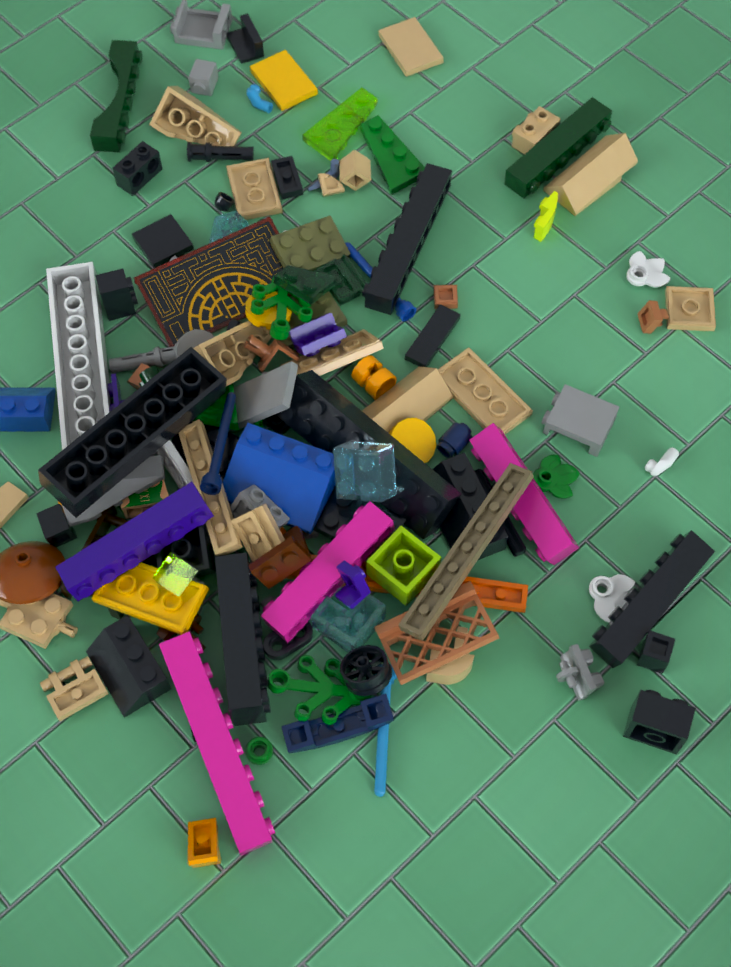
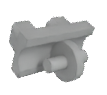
(576, 672)

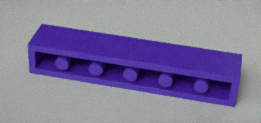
(134, 542)

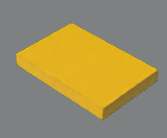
(283, 80)

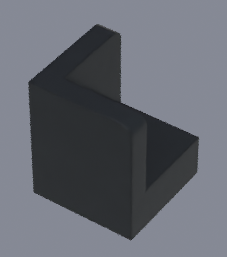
(55, 526)
(656, 652)

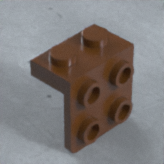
(282, 559)

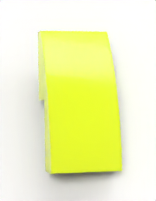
(545, 220)

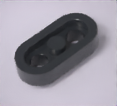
(287, 648)

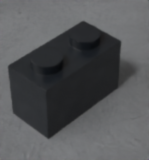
(117, 294)

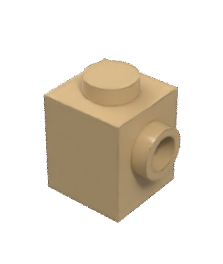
(355, 170)

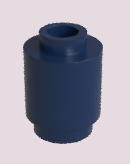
(454, 440)

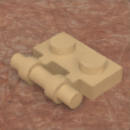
(76, 694)

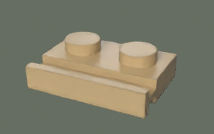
(258, 531)

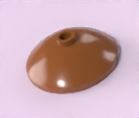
(29, 572)

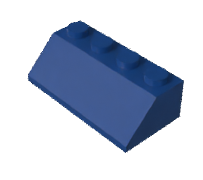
(26, 409)

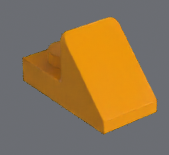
(203, 843)

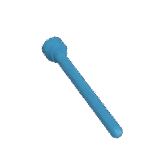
(382, 746)

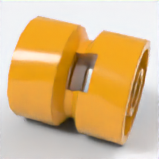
(372, 376)

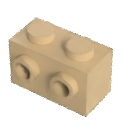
(534, 129)

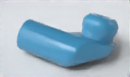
(261, 104)

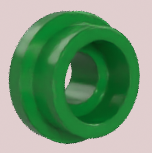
(255, 743)

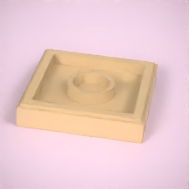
(690, 308)

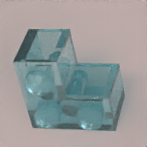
(350, 627)

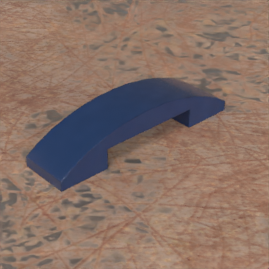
(350, 724)

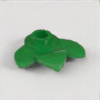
(558, 476)

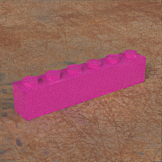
(533, 507)
(320, 577)

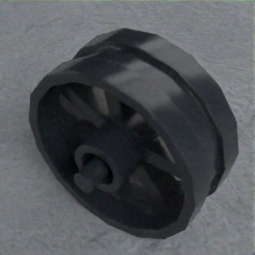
(365, 671)

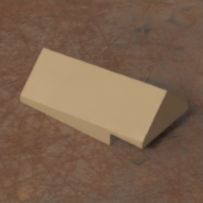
(593, 173)
(414, 396)

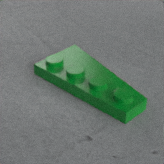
(395, 160)

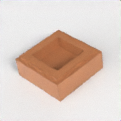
(446, 296)

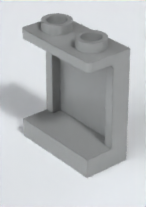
(201, 26)
(581, 417)

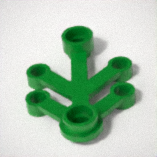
(280, 327)
(323, 689)

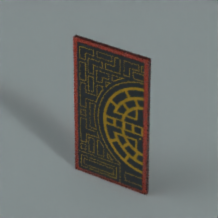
(211, 282)

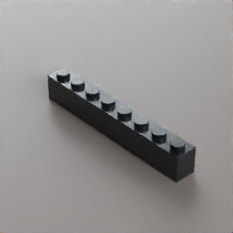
(407, 240)

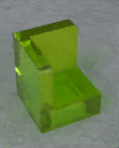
(175, 574)

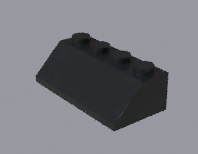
(461, 476)

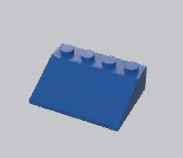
(286, 470)

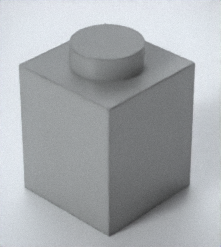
(203, 77)

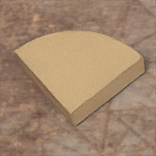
(330, 185)

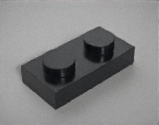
(287, 177)

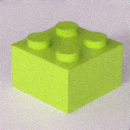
(403, 565)

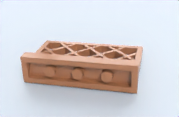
(463, 599)

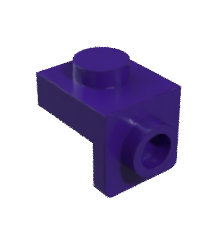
(356, 586)

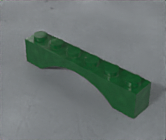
(109, 127)

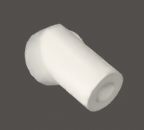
(663, 464)

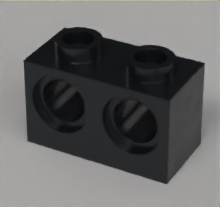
(137, 168)

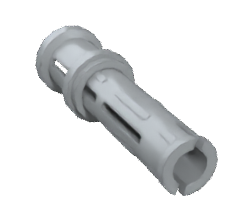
(157, 358)

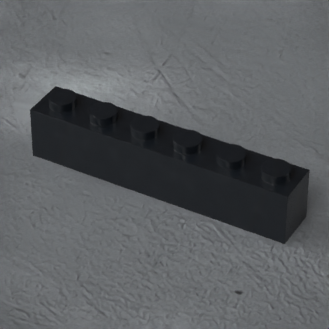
(651, 599)

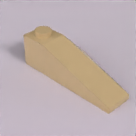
(189, 119)
(227, 350)

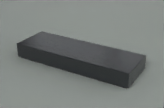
(432, 336)

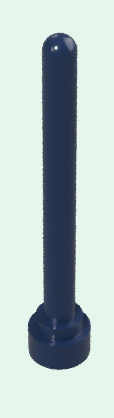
(212, 481)

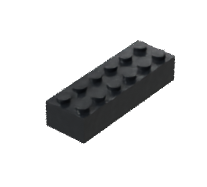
(242, 640)

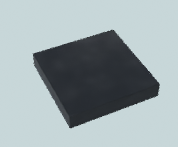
(162, 241)

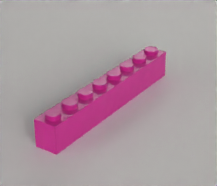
(216, 744)

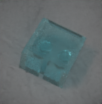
(364, 471)

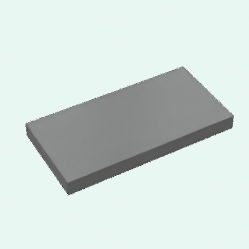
(265, 394)

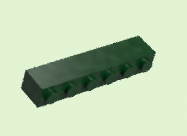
(558, 148)

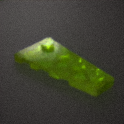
(336, 128)

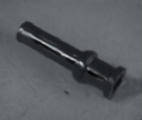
(208, 152)

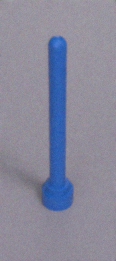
(404, 309)

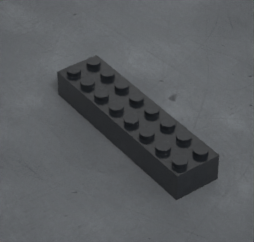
(330, 420)
(132, 432)

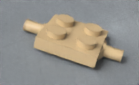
(38, 620)

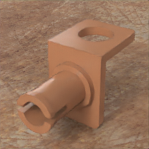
(267, 352)

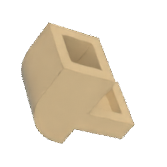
(455, 670)

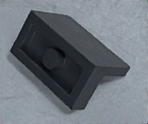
(246, 41)

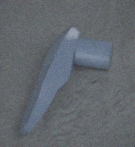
(334, 171)

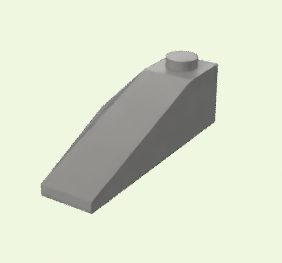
(137, 481)

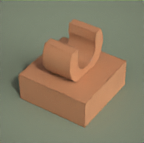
(651, 316)

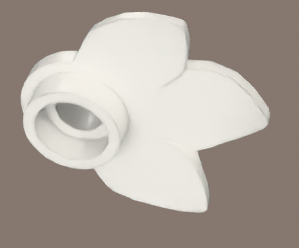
(648, 271)
(616, 589)

